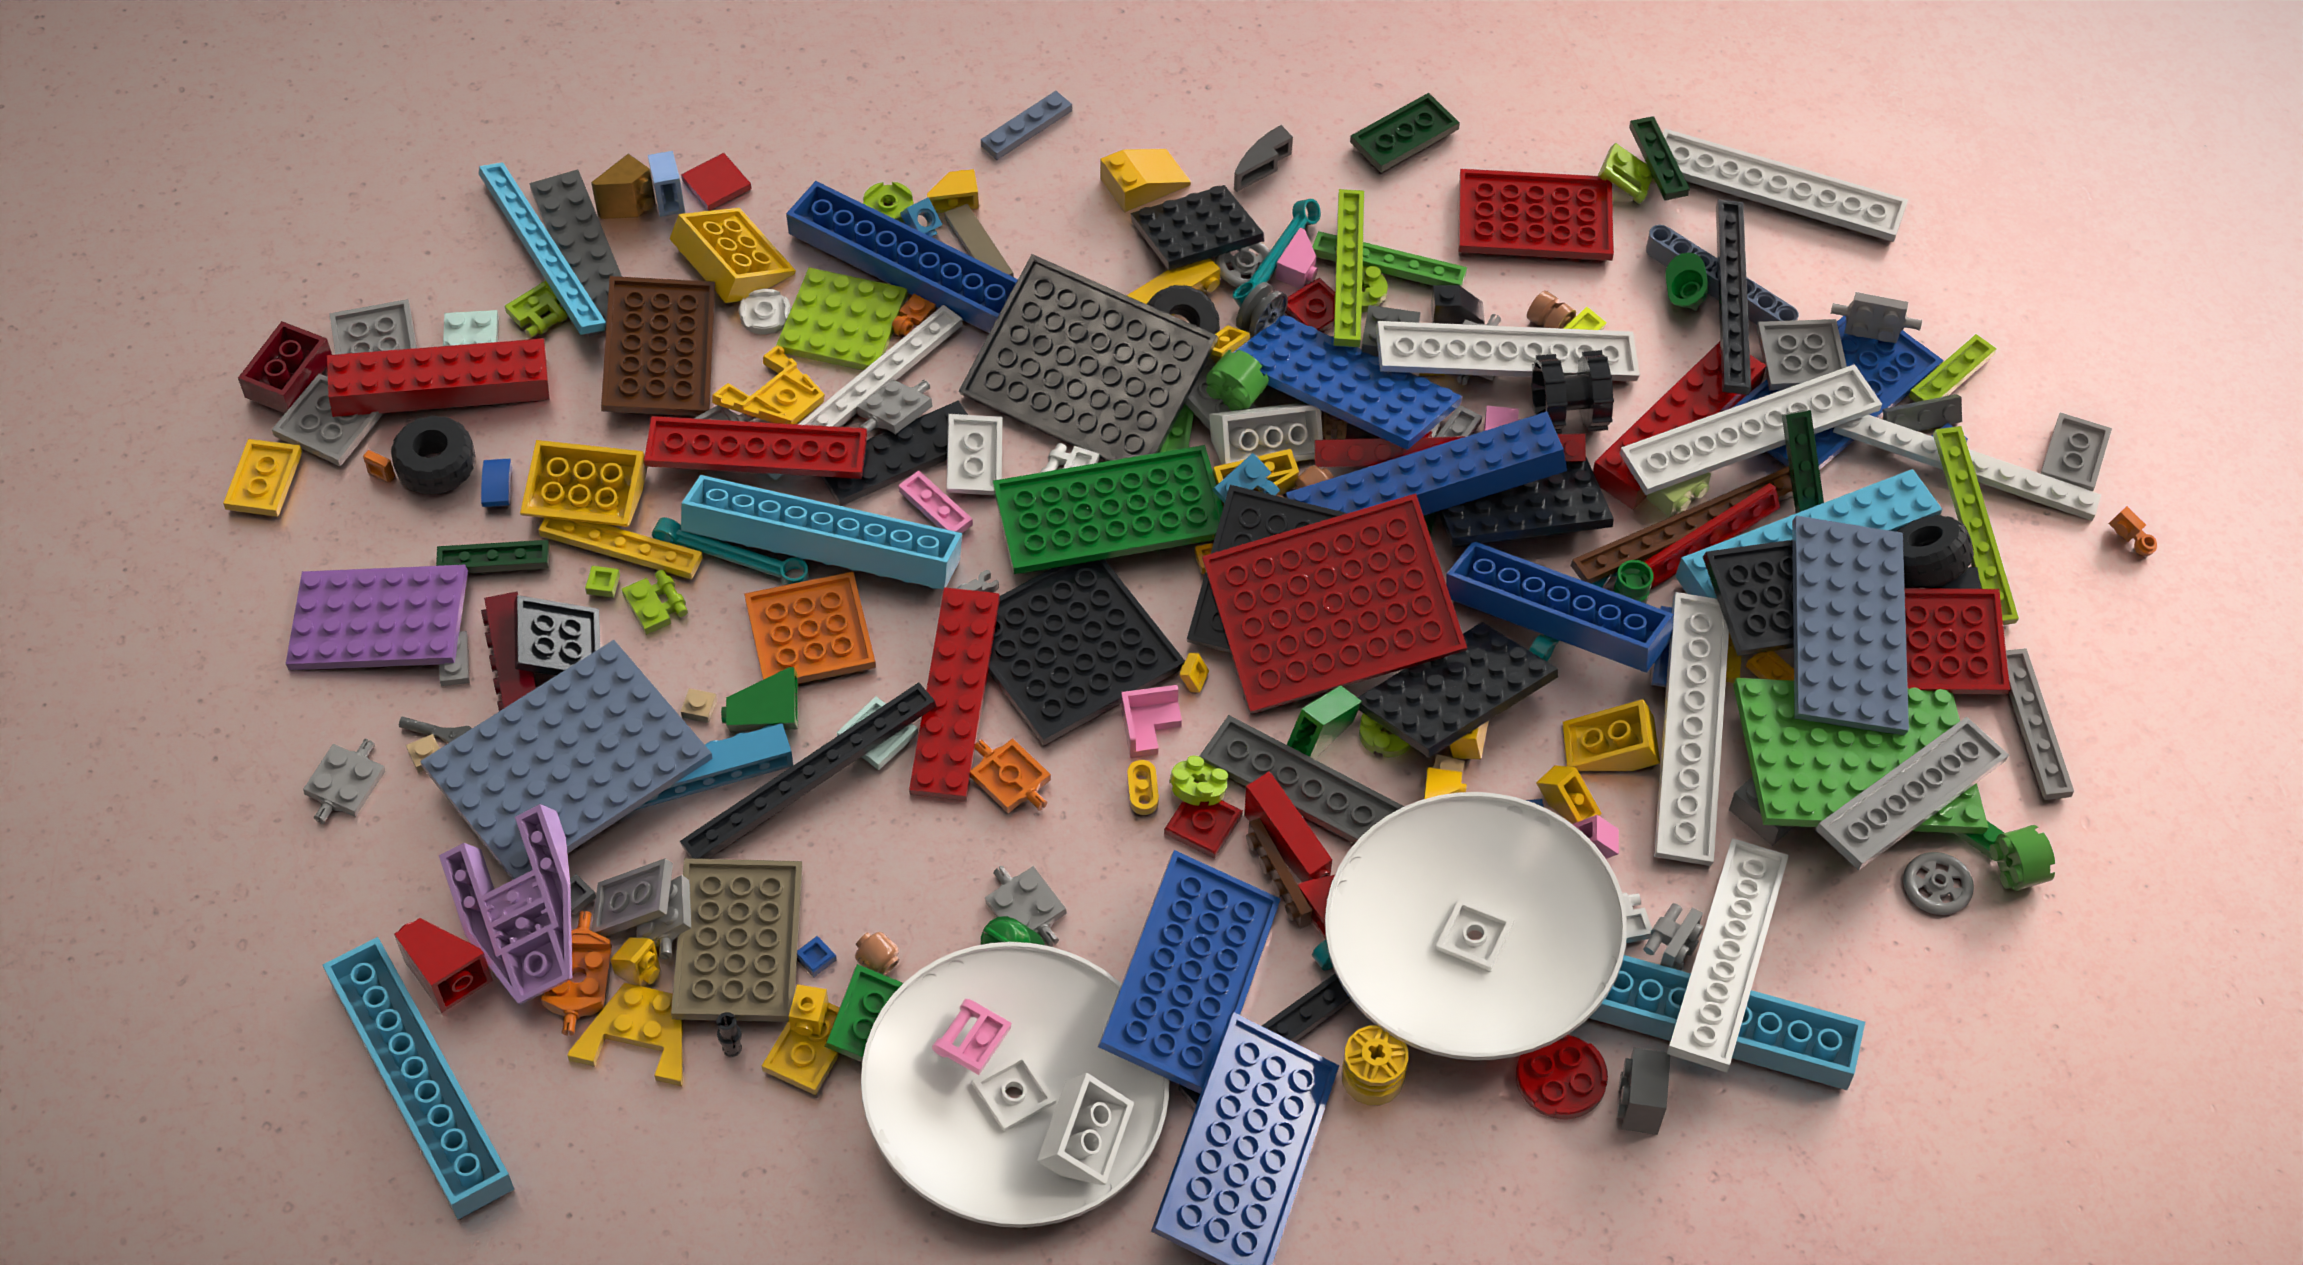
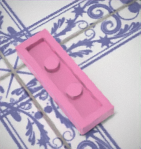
(934, 503)

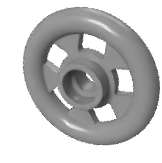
(1243, 256)
(1934, 904)

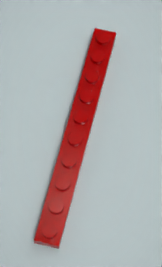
(1378, 450)

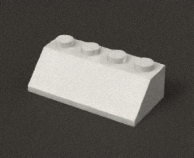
(1266, 431)

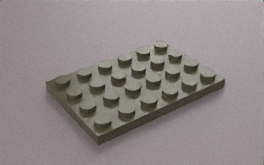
(739, 940)

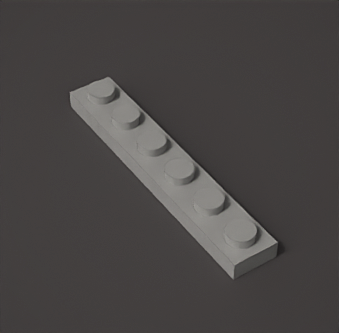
(2037, 727)

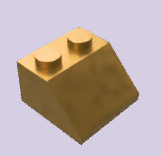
(624, 190)

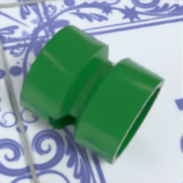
(1634, 580)

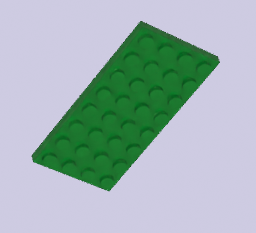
(1108, 509)

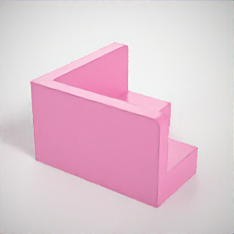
(1149, 711)

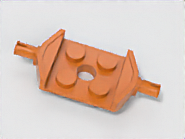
(589, 956)

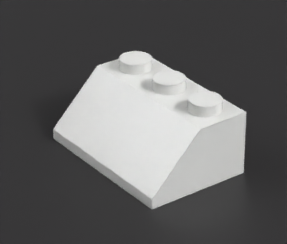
(1085, 1130)

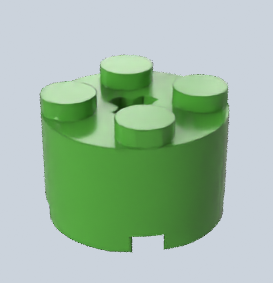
(1236, 380)
(2023, 858)

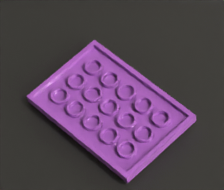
(377, 617)

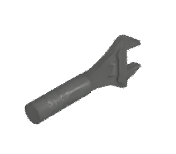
(445, 734)

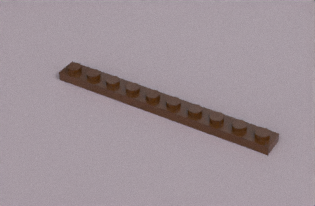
(1655, 538)

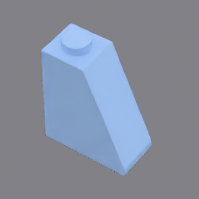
(666, 183)

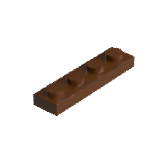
(1283, 881)

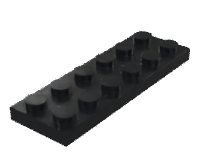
(899, 455)

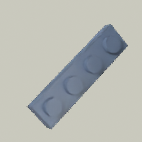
(1026, 125)

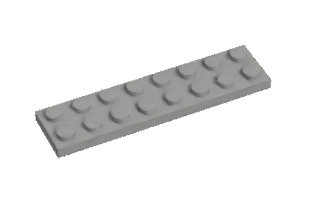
(1911, 793)

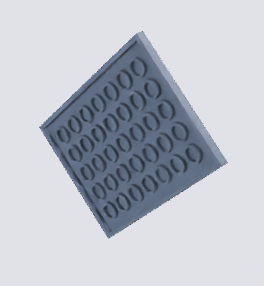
(578, 744)

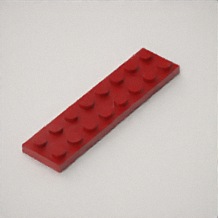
(756, 447)
(958, 687)

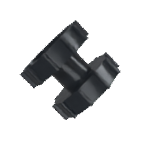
(1587, 391)

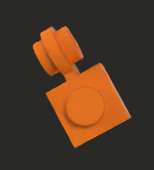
(912, 312)
(2130, 526)

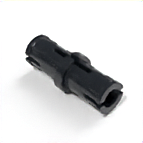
(729, 1034)

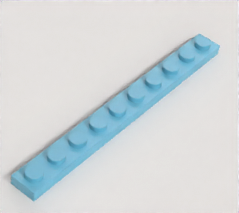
(542, 249)

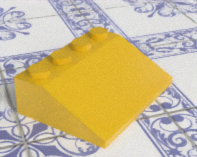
(730, 252)
(584, 483)

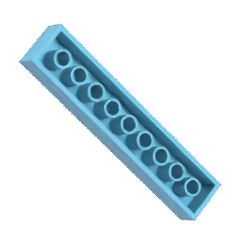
(1879, 506)
(821, 532)
(1772, 1031)
(418, 1078)

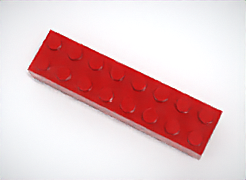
(437, 377)
(1689, 400)

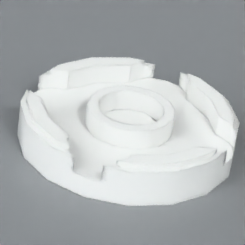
(764, 311)

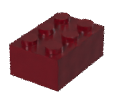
(284, 367)

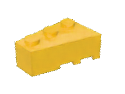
(1280, 463)

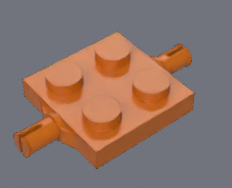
(1010, 775)

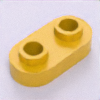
(1142, 789)

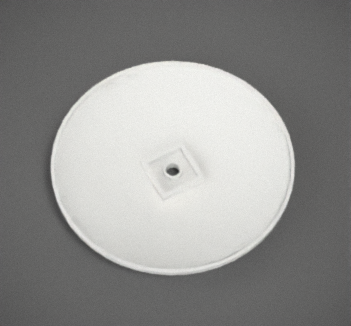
(1488, 866)
(958, 1131)

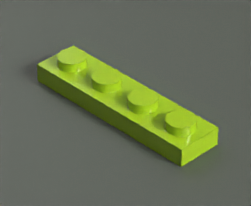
(1954, 370)

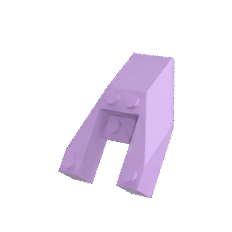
(525, 921)

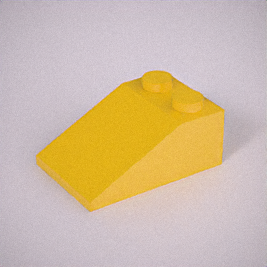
(1141, 176)
(1612, 739)

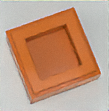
(379, 466)

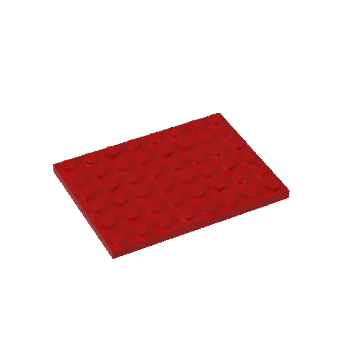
(1334, 603)

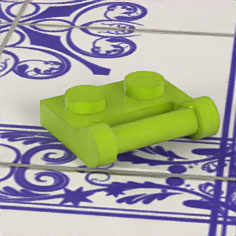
(1626, 172)

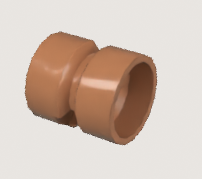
(1549, 312)

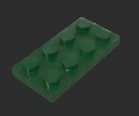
(1404, 132)

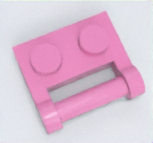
(980, 1041)

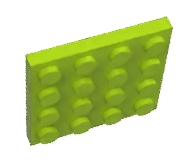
(841, 319)

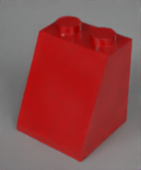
(442, 962)

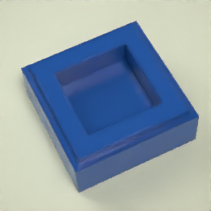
(815, 956)

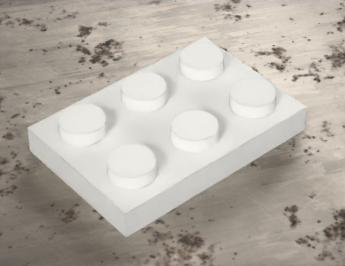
(973, 453)

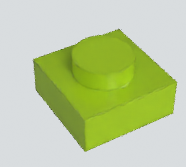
(602, 581)

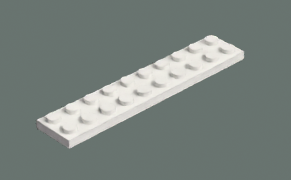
(1787, 186)
(1497, 349)
(1746, 429)
(1692, 731)
(1728, 956)

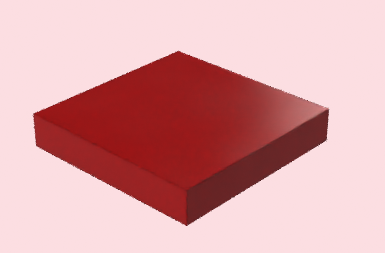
(716, 181)
(1313, 305)
(1204, 825)

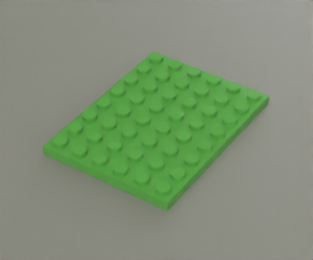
(1816, 767)

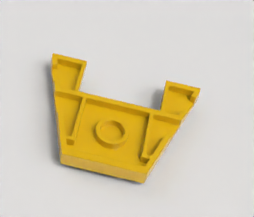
(782, 399)
(641, 1019)

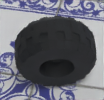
(1188, 303)
(435, 473)
(1935, 551)

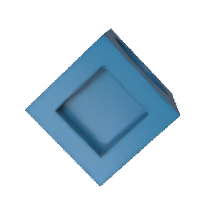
(925, 209)

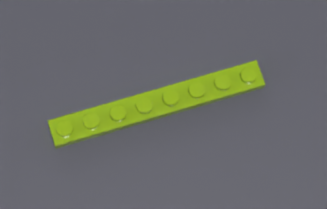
(1349, 268)
(1973, 514)

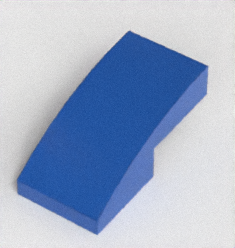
(496, 482)

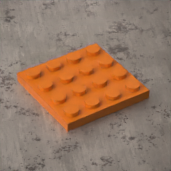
(811, 627)

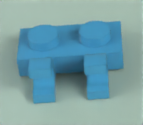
(1248, 475)

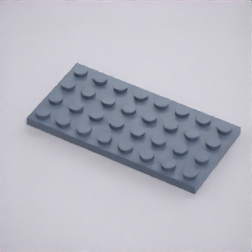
(1849, 626)

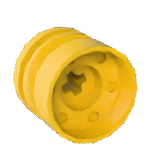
(1374, 1066)

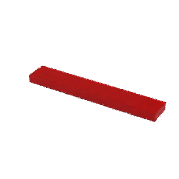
(1715, 531)

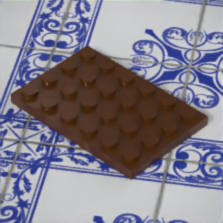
(658, 346)

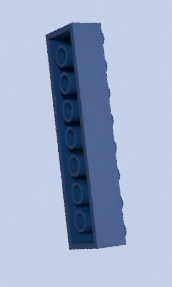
(1560, 606)

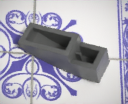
(1263, 157)

